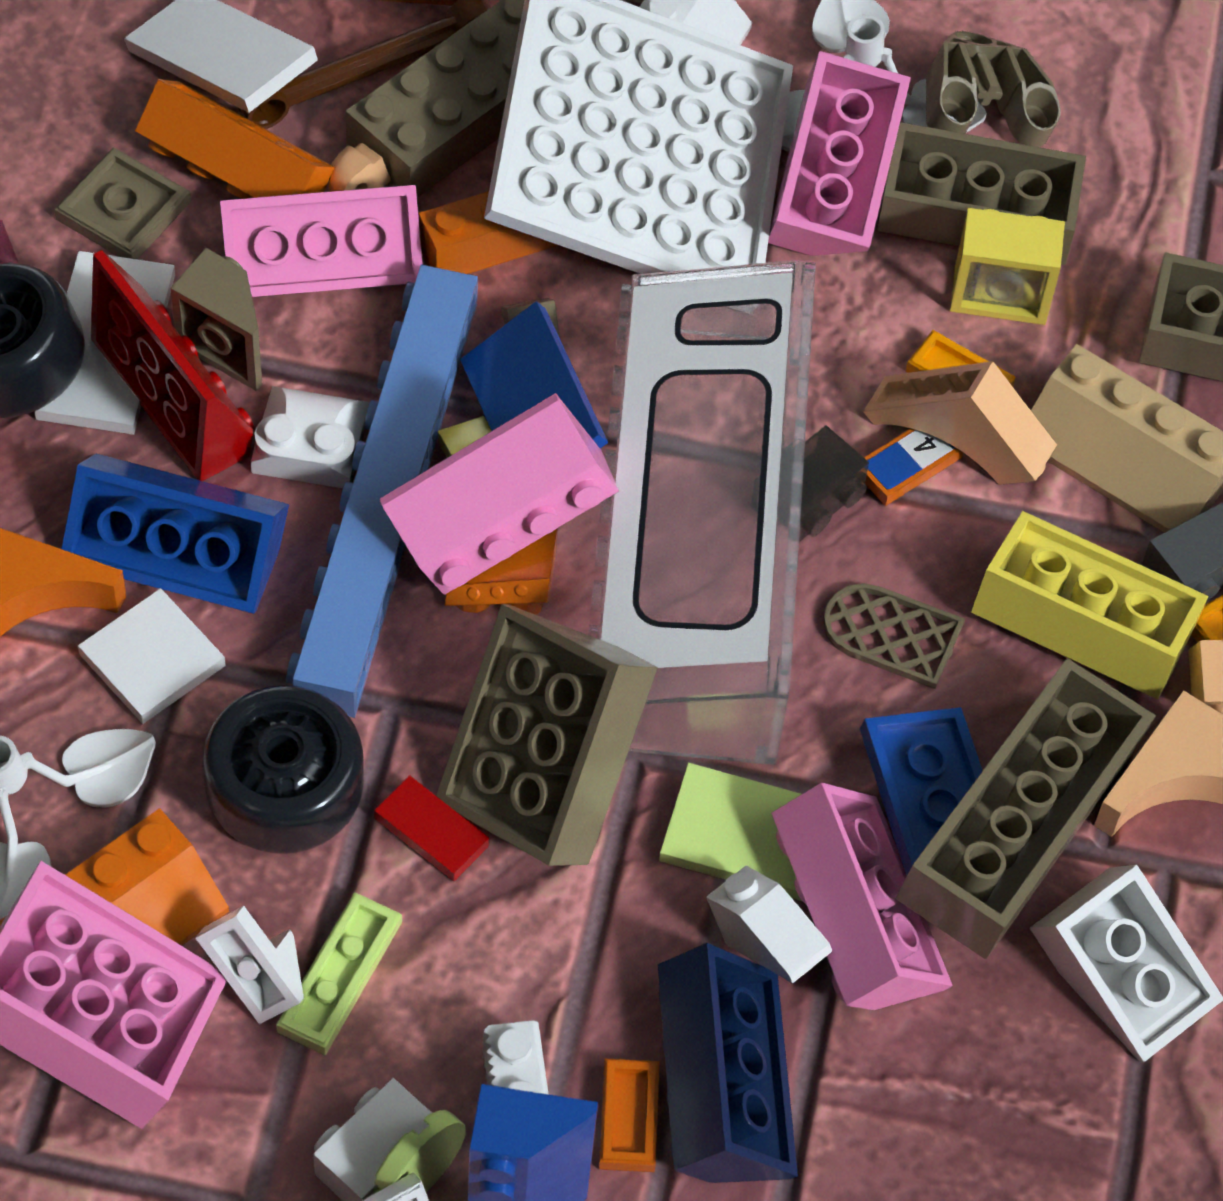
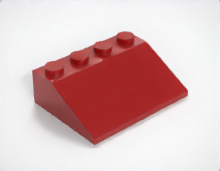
(166, 373)

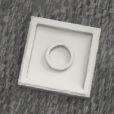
(151, 656)

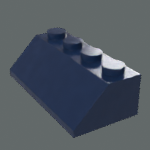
(726, 1068)

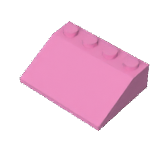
(100, 996)

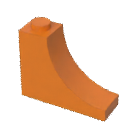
(48, 578)

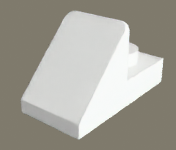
(257, 968)

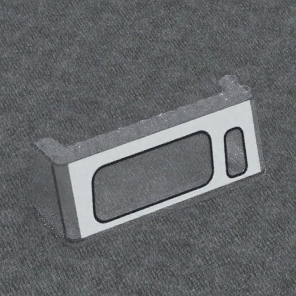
(708, 502)

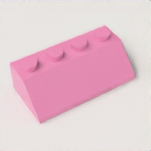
(838, 157)
(499, 494)
(850, 882)

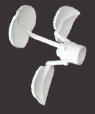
(860, 31)
(105, 772)

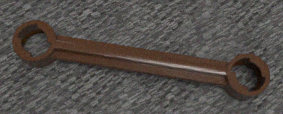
(364, 63)

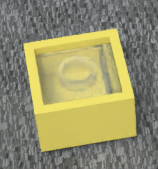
(1007, 266)

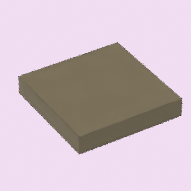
(122, 205)

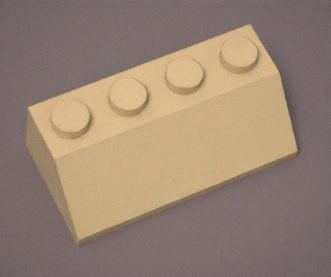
(1130, 441)

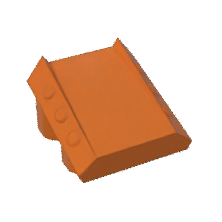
(519, 580)

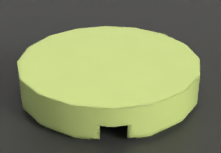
(423, 1153)

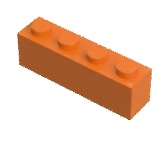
(227, 145)
(464, 242)

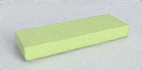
(340, 973)

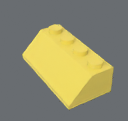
(1089, 604)

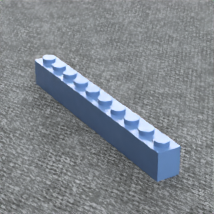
(399, 447)

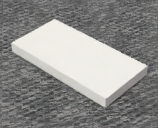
(221, 50)
(98, 393)

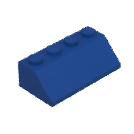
(175, 531)
(530, 1146)

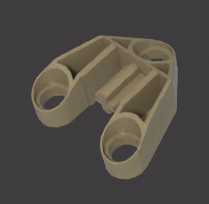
(990, 69)

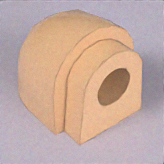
(358, 169)

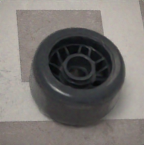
(38, 340)
(283, 769)

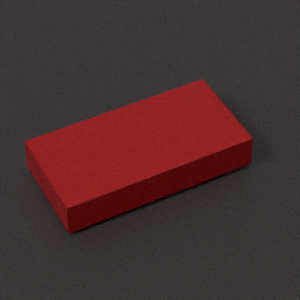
(431, 828)

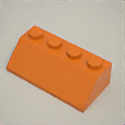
(155, 878)

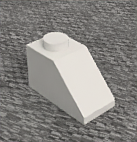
(767, 924)

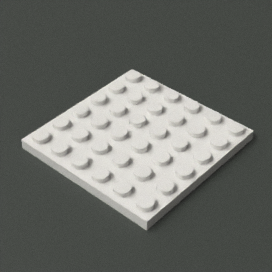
(638, 138)

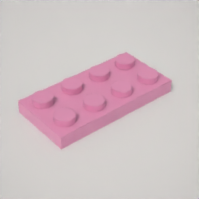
(325, 239)

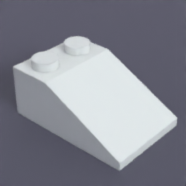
(1128, 960)

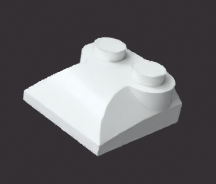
(308, 437)

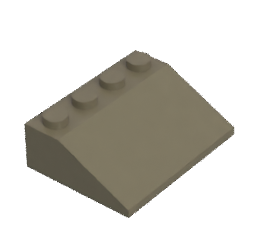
(545, 736)

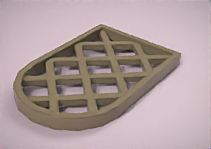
(869, 656)

